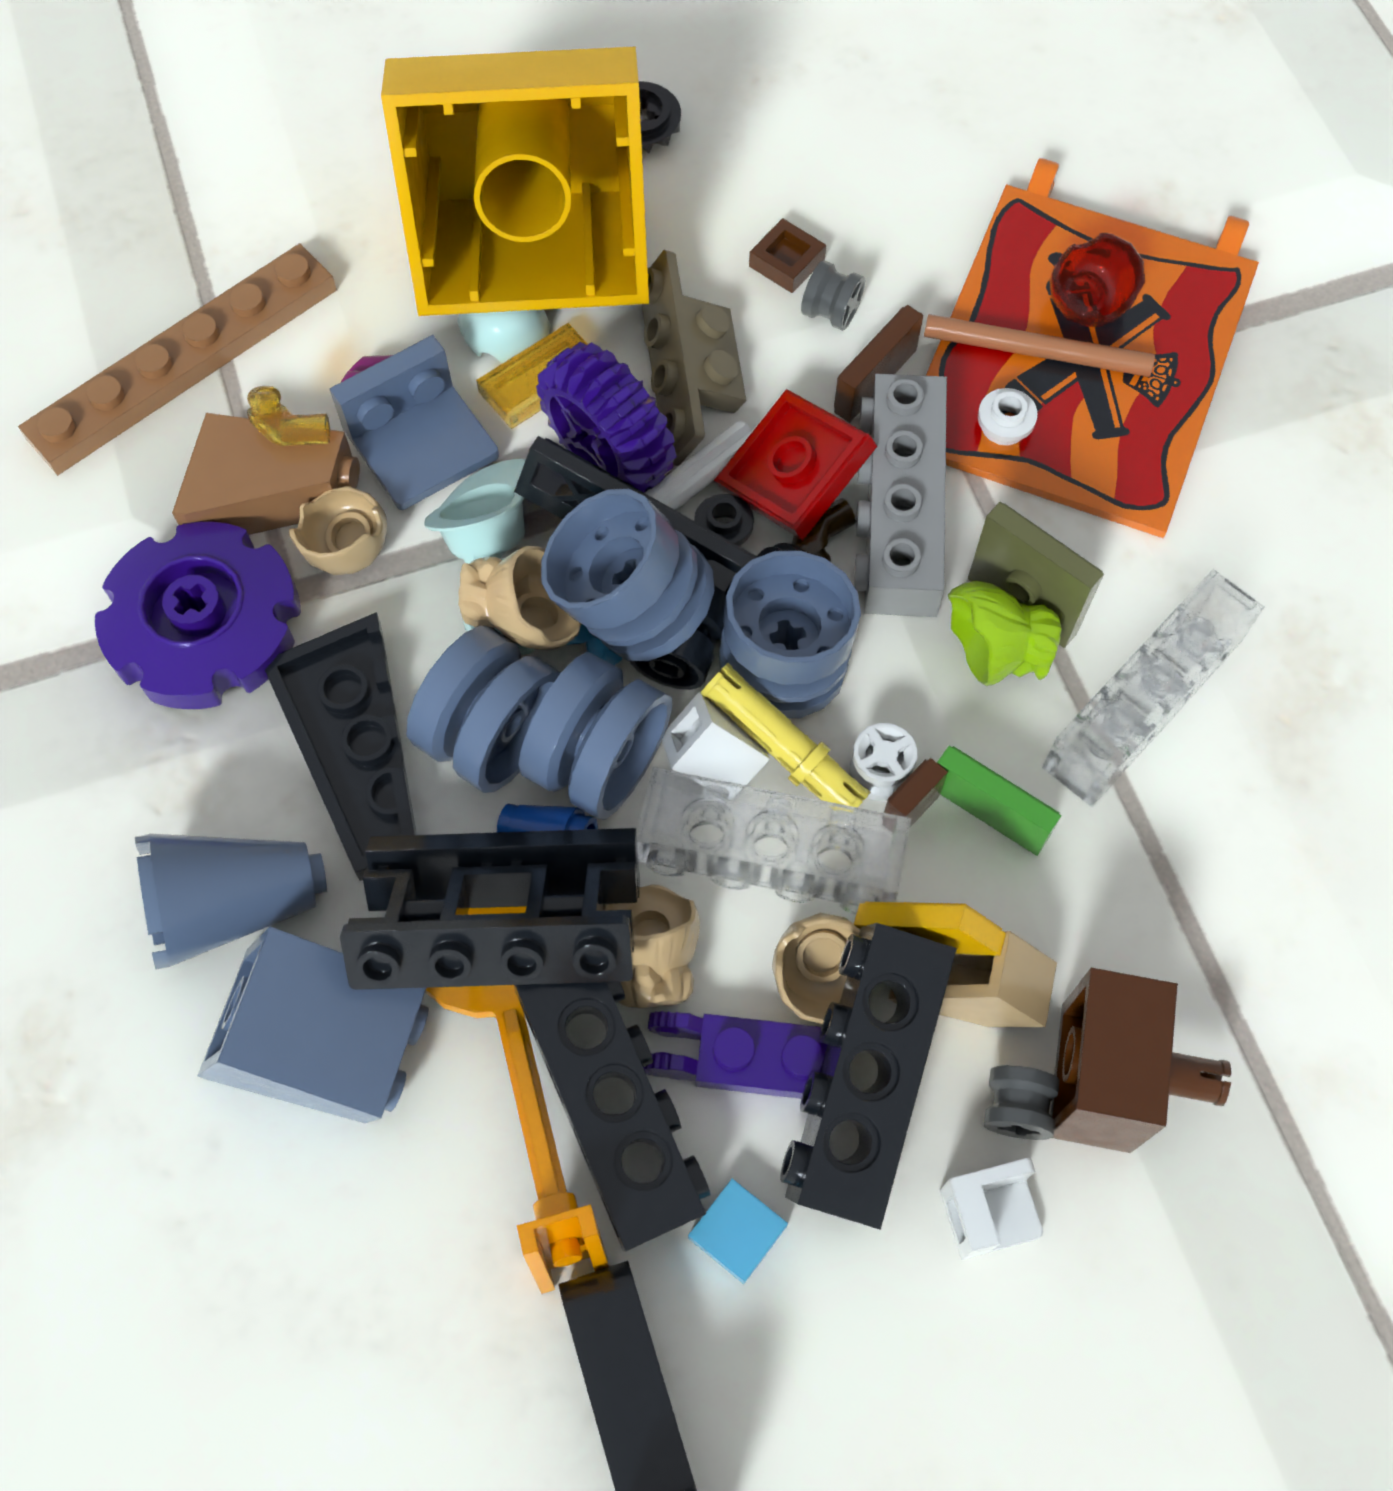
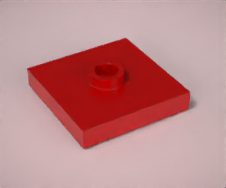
(795, 463)

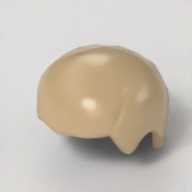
(340, 530)
(809, 963)

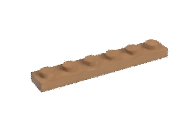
(177, 359)

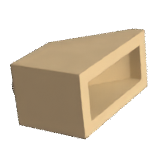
(1001, 988)

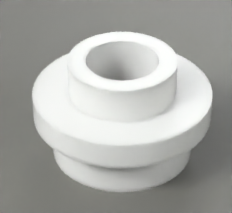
(1003, 428)

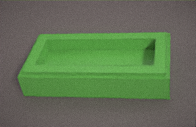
(997, 801)

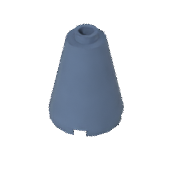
(220, 889)

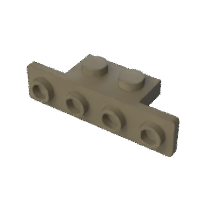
(689, 355)

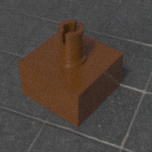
(1121, 1063)

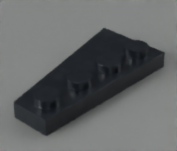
(348, 731)

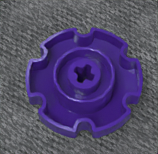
(197, 614)

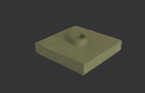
(1035, 568)

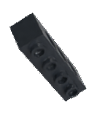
(918, 976)
(635, 1209)

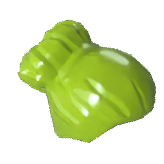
(1002, 633)

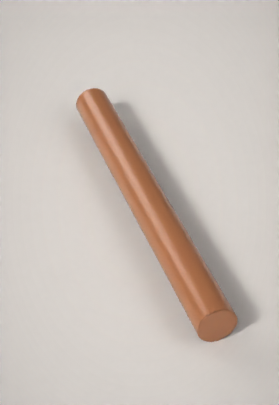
(1039, 345)

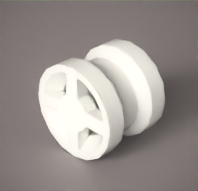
(886, 747)

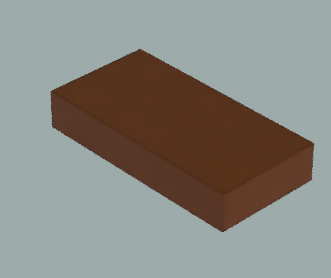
(882, 355)

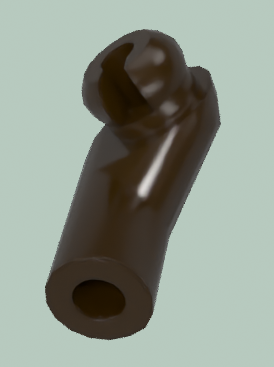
(834, 520)

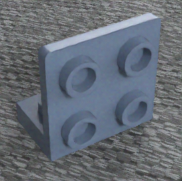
(412, 424)

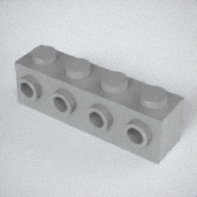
(904, 496)

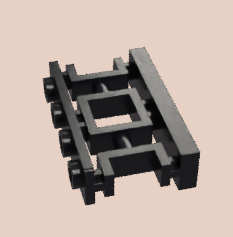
(436, 878)

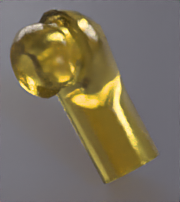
(280, 424)

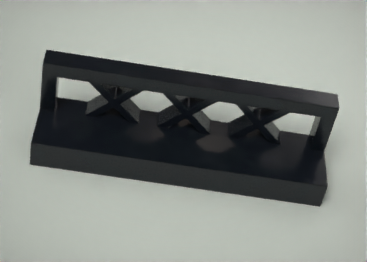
(563, 480)

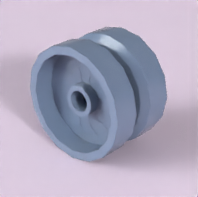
(479, 707)
(594, 735)

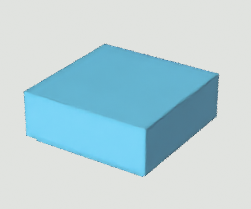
(737, 1231)

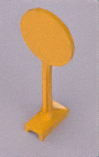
(560, 1230)

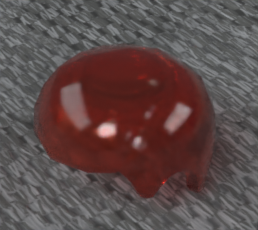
(1097, 280)

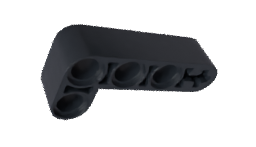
(625, 1382)

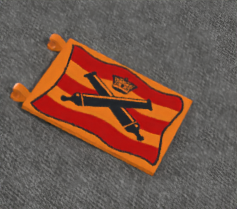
(1100, 434)

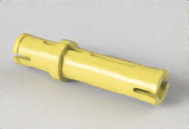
(783, 740)

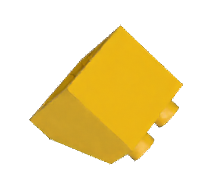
(519, 179)

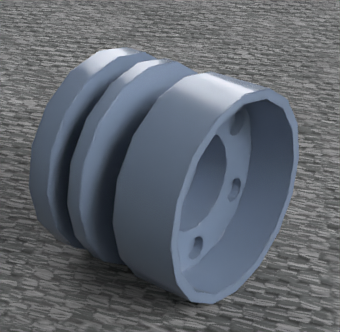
(627, 575)
(791, 629)

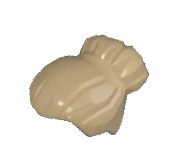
(513, 600)
(664, 944)

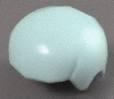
(503, 332)

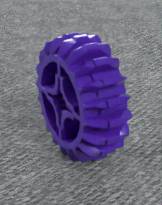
(606, 415)

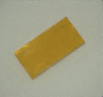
(512, 385)

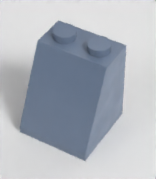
(309, 1036)

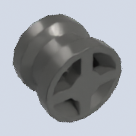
(833, 295)
(1021, 1102)

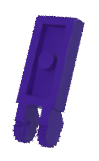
(739, 1053)

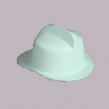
(482, 513)

